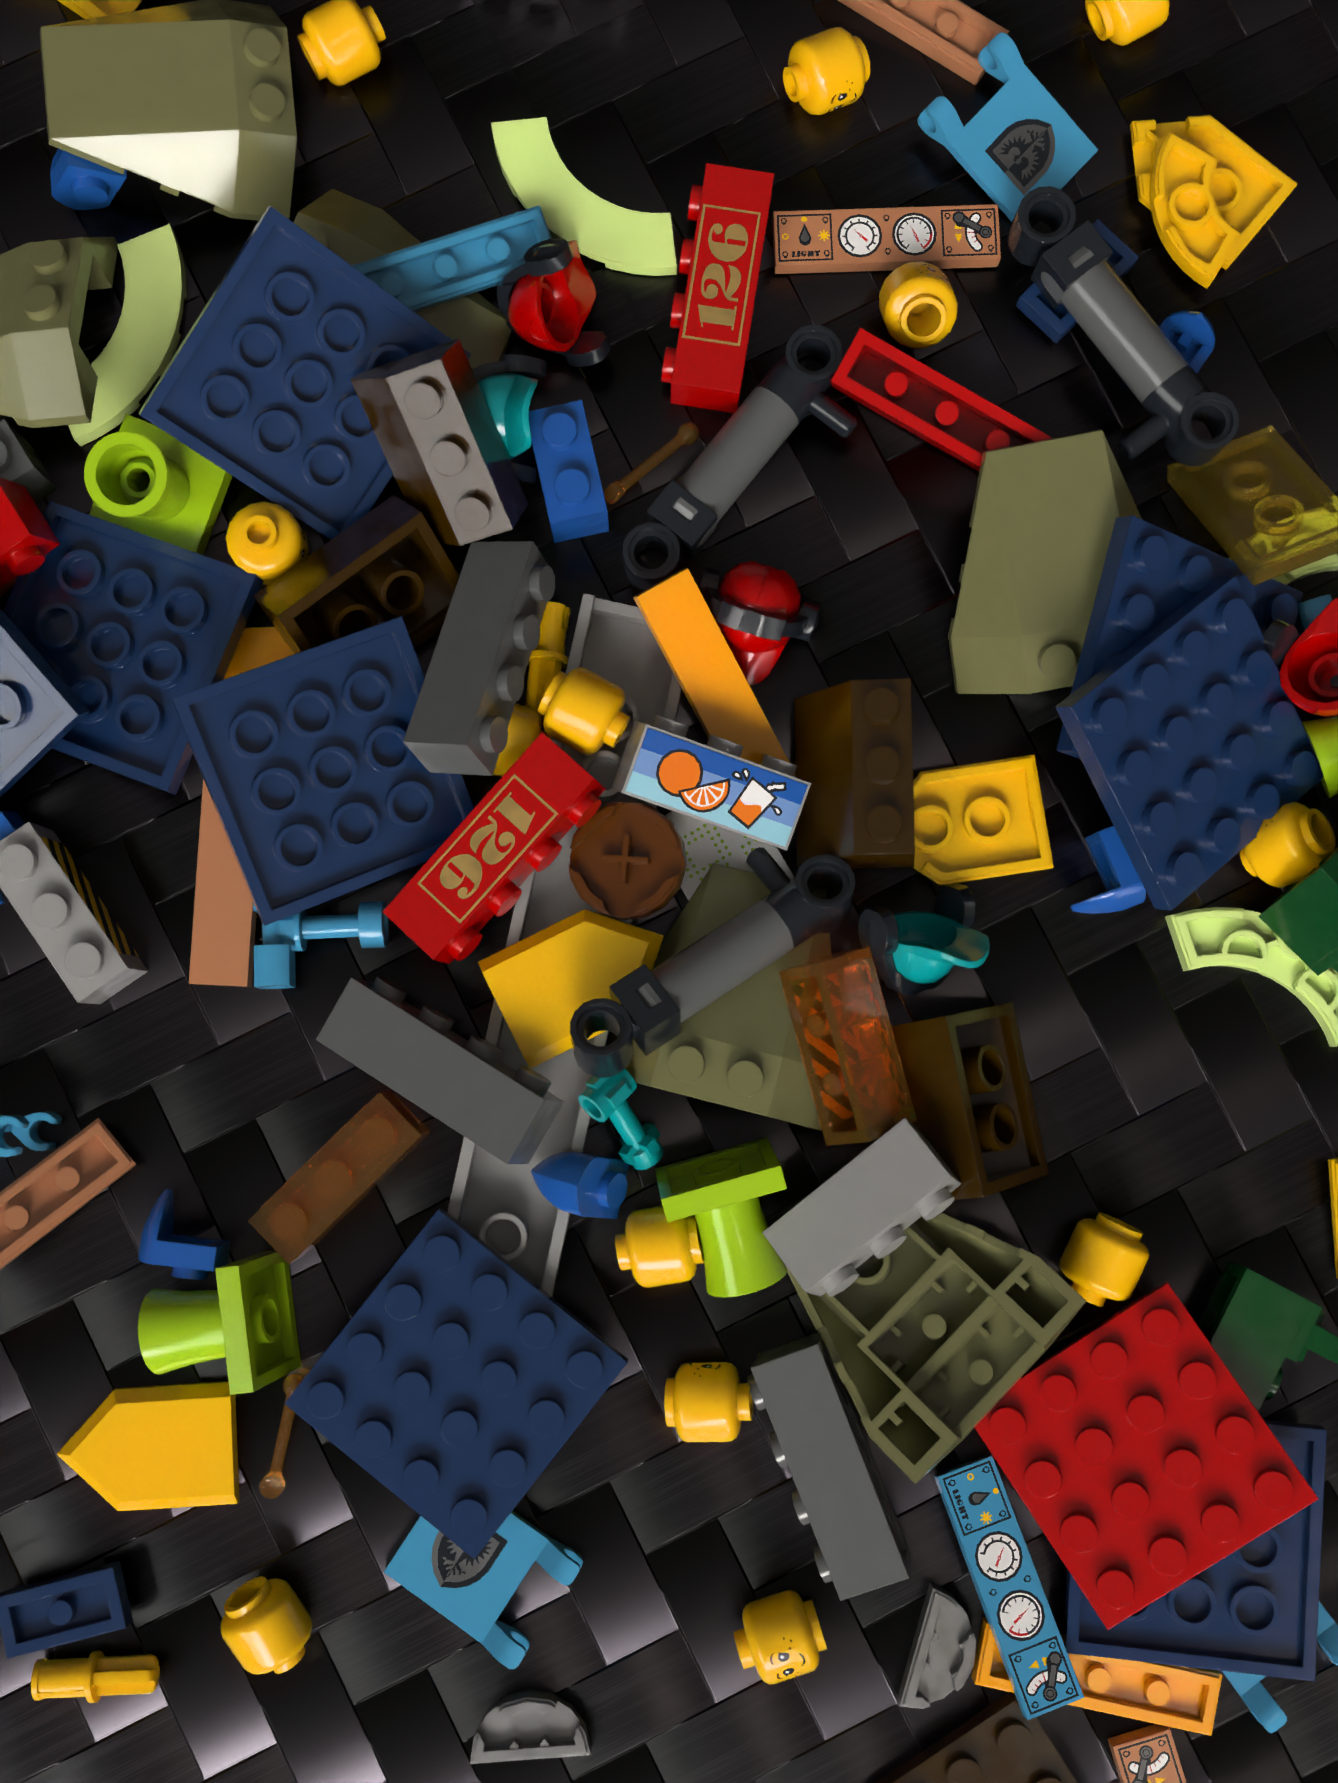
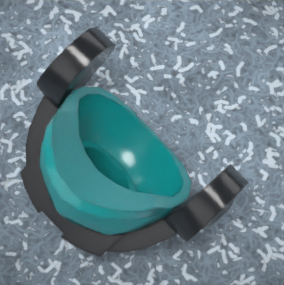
(508, 400)
(921, 947)

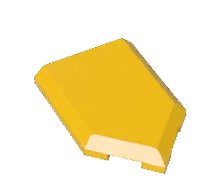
(1244, 182)
(980, 821)
(557, 971)
(160, 1447)

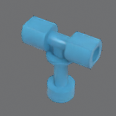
(276, 957)

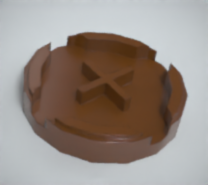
(627, 860)

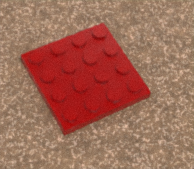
(1141, 1456)

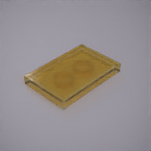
(1261, 505)

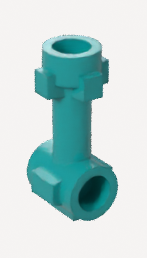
(606, 1099)

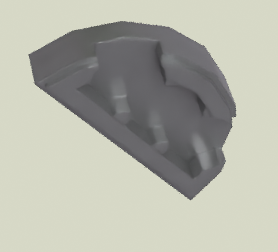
(939, 1653)
(528, 1728)

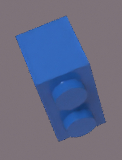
(568, 471)

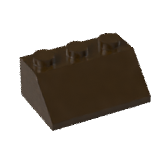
(443, 443)
(364, 577)
(859, 762)
(974, 1097)

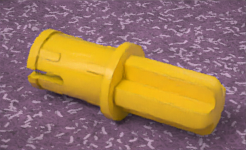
(549, 654)
(94, 1676)

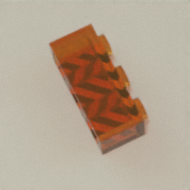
(847, 1046)
(338, 1176)

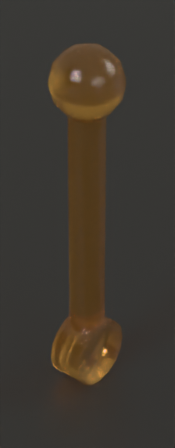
(687, 434)
(274, 1483)

